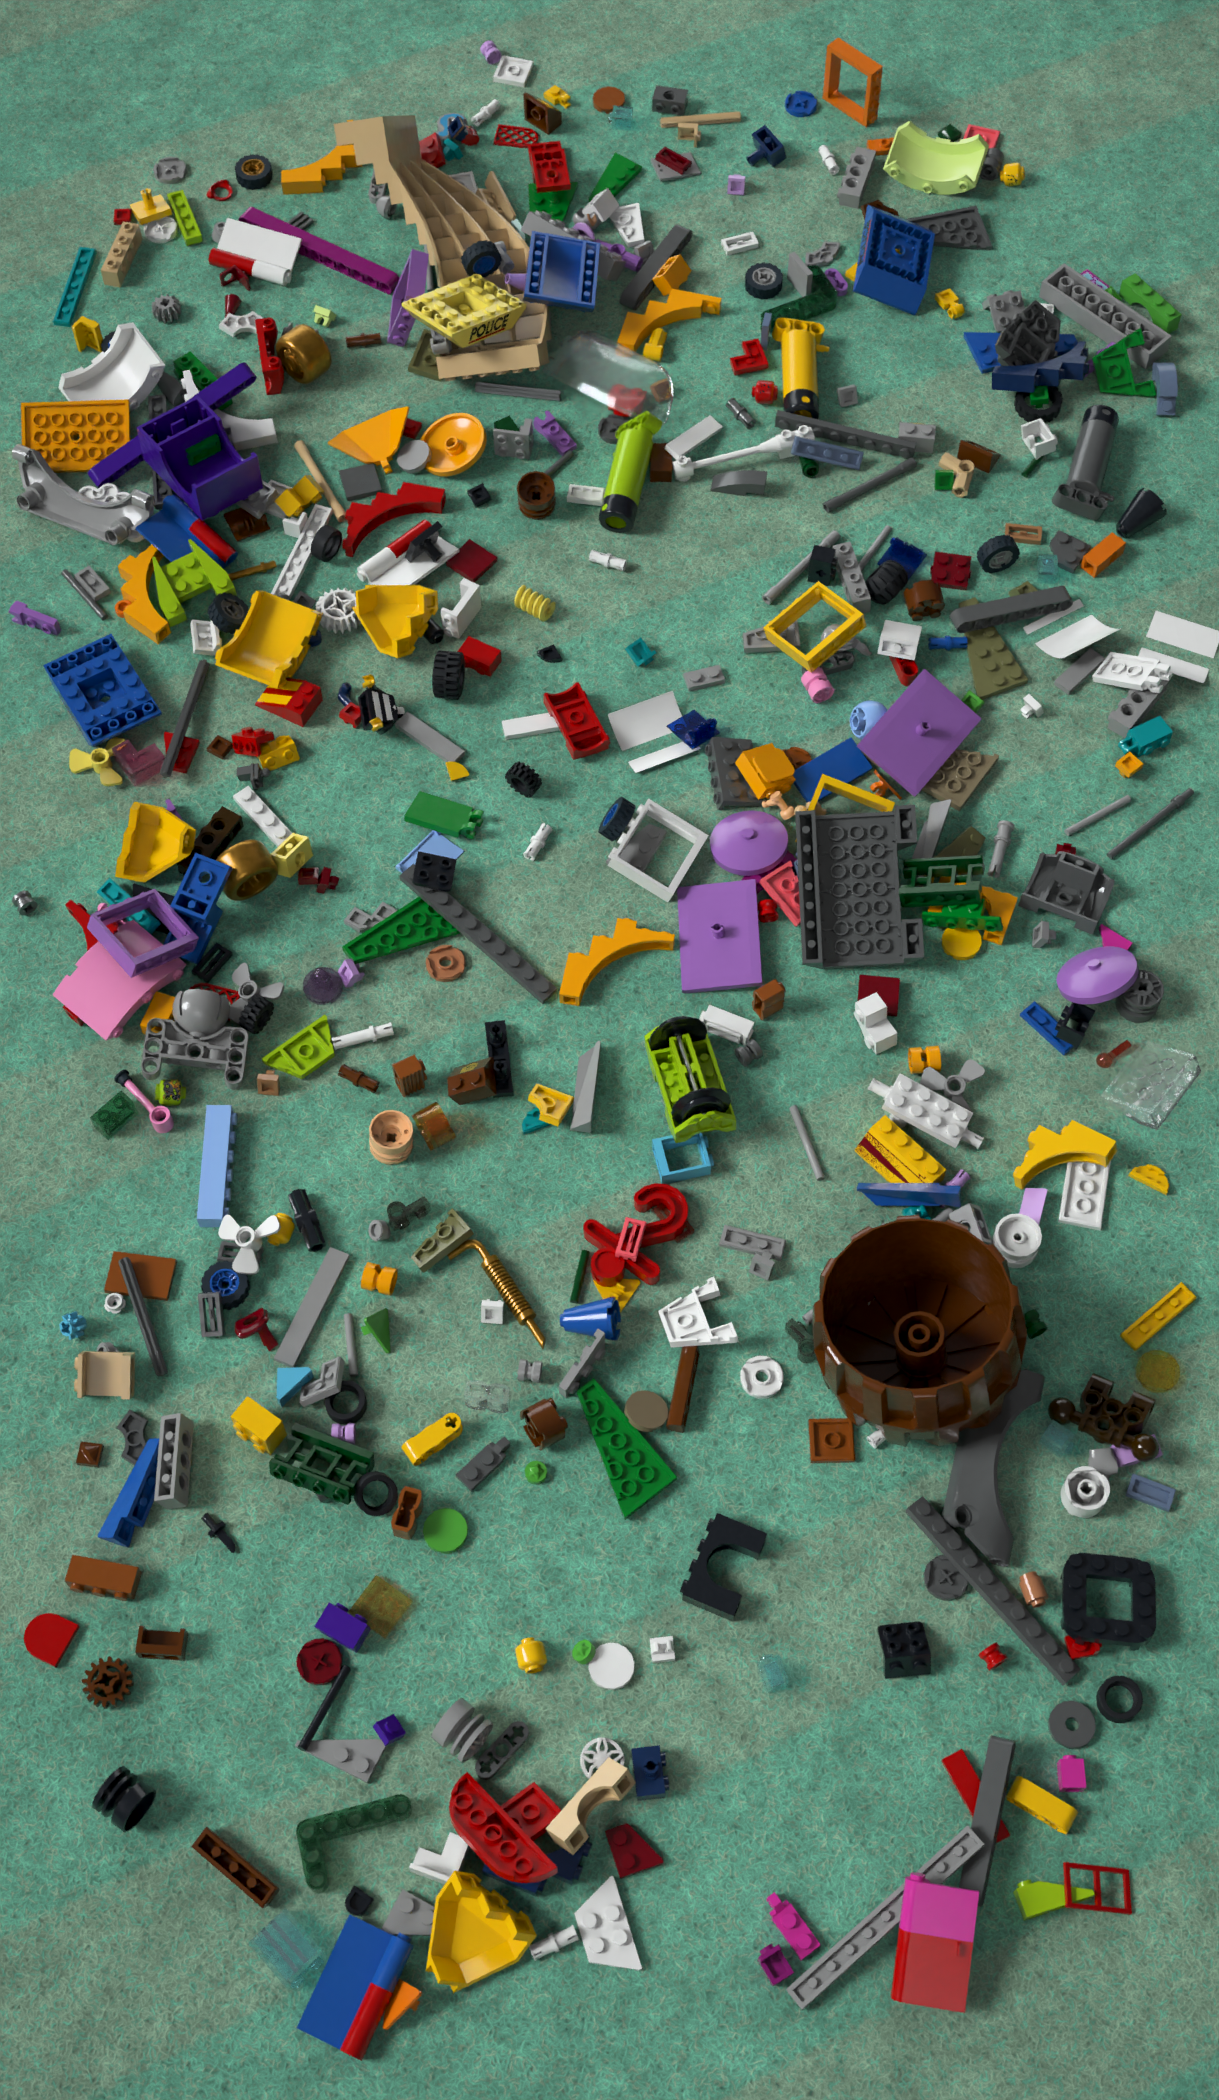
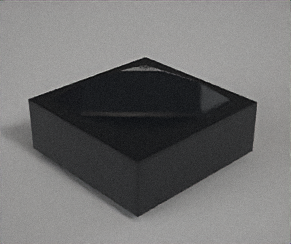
(479, 495)

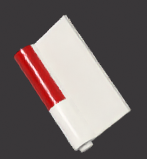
(256, 251)
(392, 567)

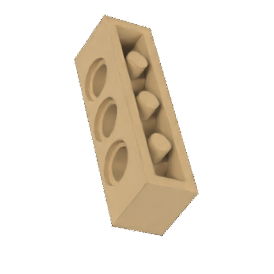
(121, 254)

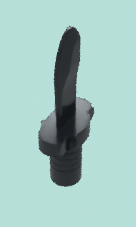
(216, 1529)

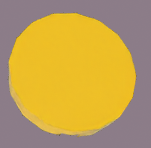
(961, 943)

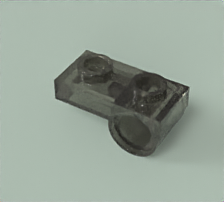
(409, 1213)
(803, 1338)

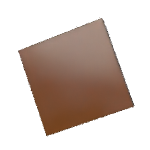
(831, 1440)

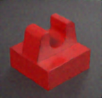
(351, 714)

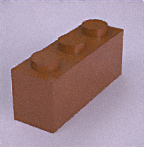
(103, 1577)

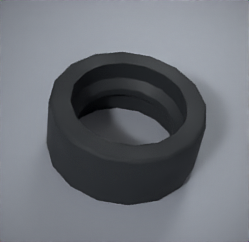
(326, 543)
(351, 1417)
(387, 1505)
(1130, 1685)

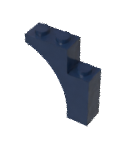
(568, 1869)

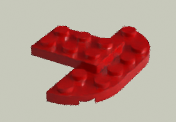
(505, 1832)

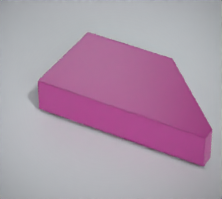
(1111, 938)

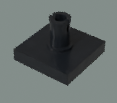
(425, 543)

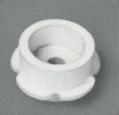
(110, 1299)

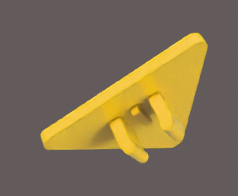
(622, 1291)

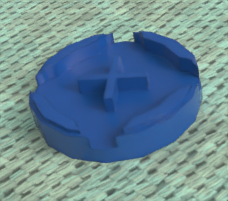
(800, 104)

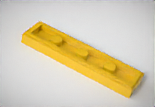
(1158, 1316)

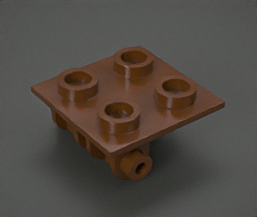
(244, 524)

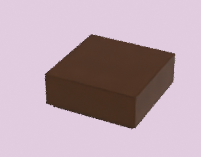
(219, 747)

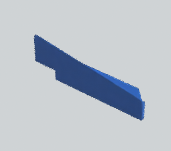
(911, 1194)
(134, 1499)

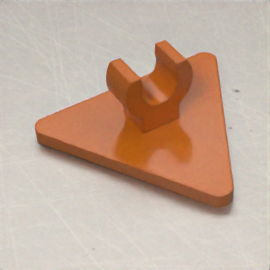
(882, 785)
(402, 1999)

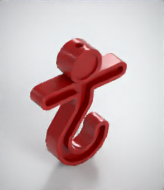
(610, 1270)

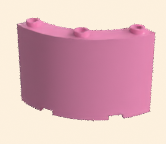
(105, 993)

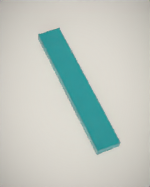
(74, 287)

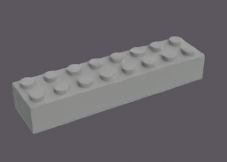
(1103, 314)

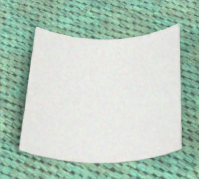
(1183, 635)
(1072, 637)
(647, 722)

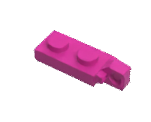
(792, 1927)

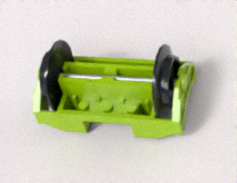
(695, 1105)

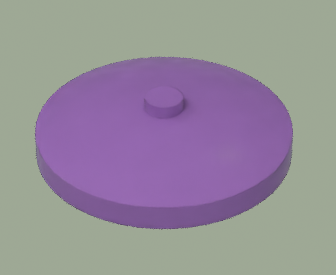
(749, 843)
(1097, 975)

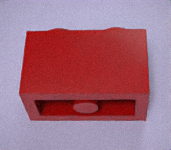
(480, 656)

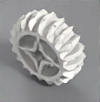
(338, 610)

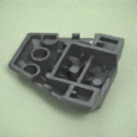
(1029, 337)

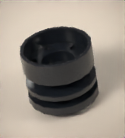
(124, 1799)

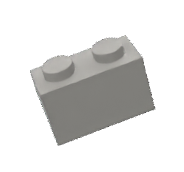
(920, 433)

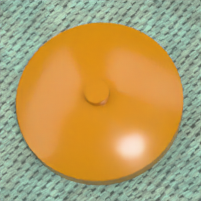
(454, 443)

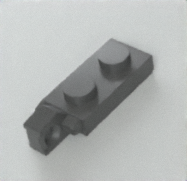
(483, 1464)

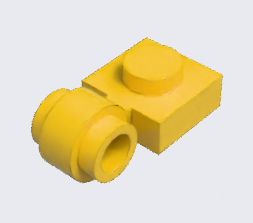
(950, 301)

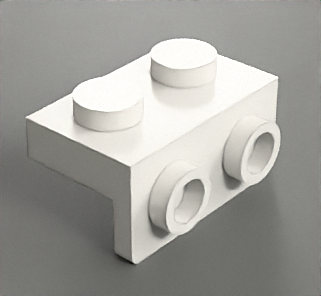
(205, 637)

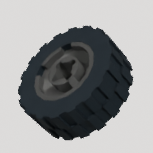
(227, 612)

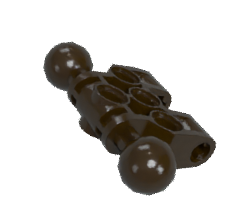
(1117, 1425)

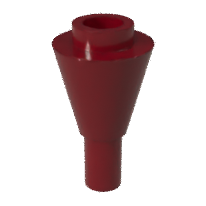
(232, 303)

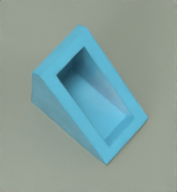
(290, 1382)

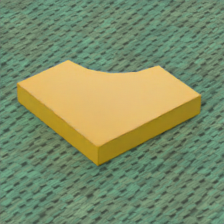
(551, 1103)

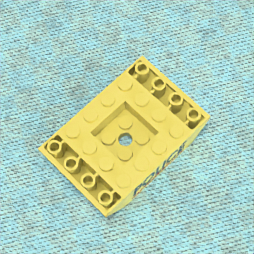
(467, 310)

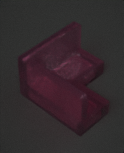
(138, 765)

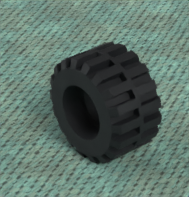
(448, 674)

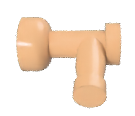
(787, 811)

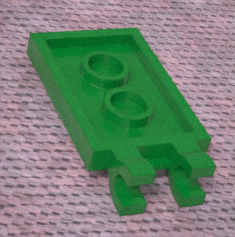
(443, 815)

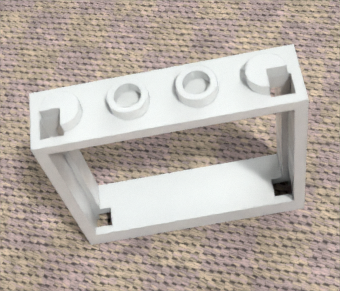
(675, 824)

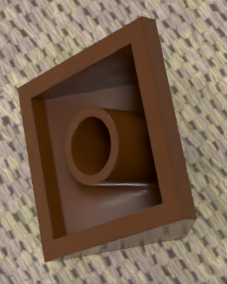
(982, 457)

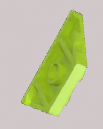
(303, 1051)

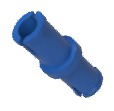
(947, 643)

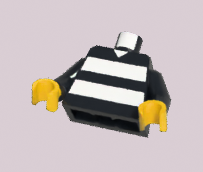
(377, 708)

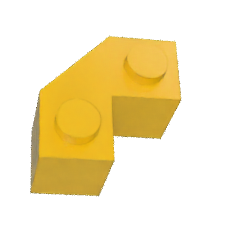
(302, 495)

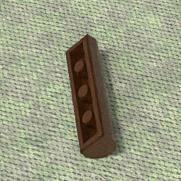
(683, 1389)
(235, 1867)

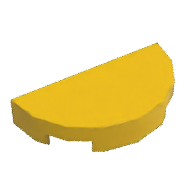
(1151, 1176)

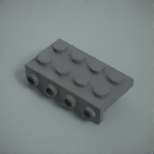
(726, 779)

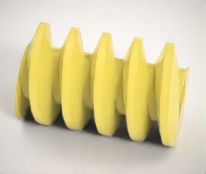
(534, 605)

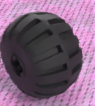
(886, 582)

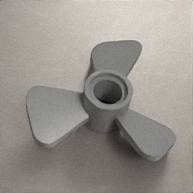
(242, 978)
(936, 1082)

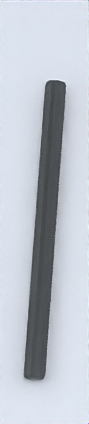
(184, 718)

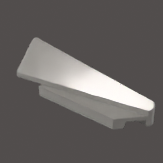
(932, 831)

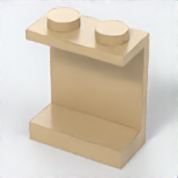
(105, 1374)

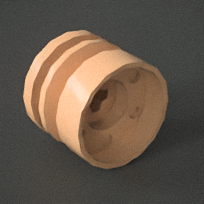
(391, 1127)

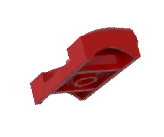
(271, 366)
(577, 722)

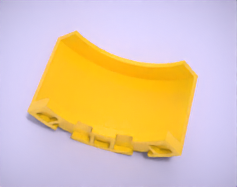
(270, 640)

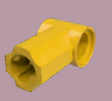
(655, 346)

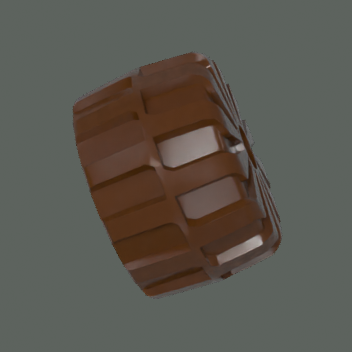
(934, 1340)

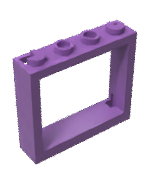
(410, 285)
(151, 899)

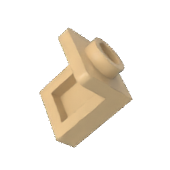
(689, 131)

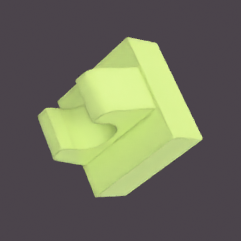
(323, 313)

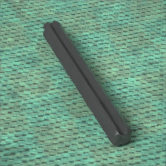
(518, 391)

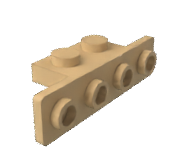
(496, 197)

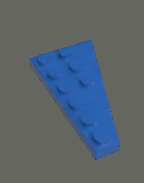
(984, 352)

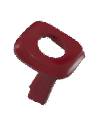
(258, 1324)

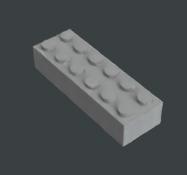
(609, 264)

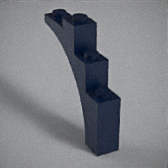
(1047, 373)

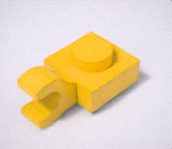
(557, 95)

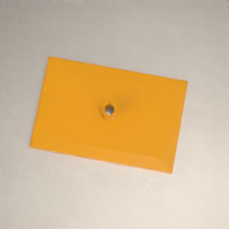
(55, 427)

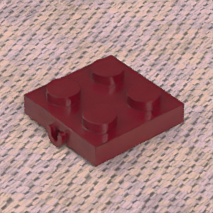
(951, 570)

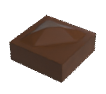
(89, 1454)

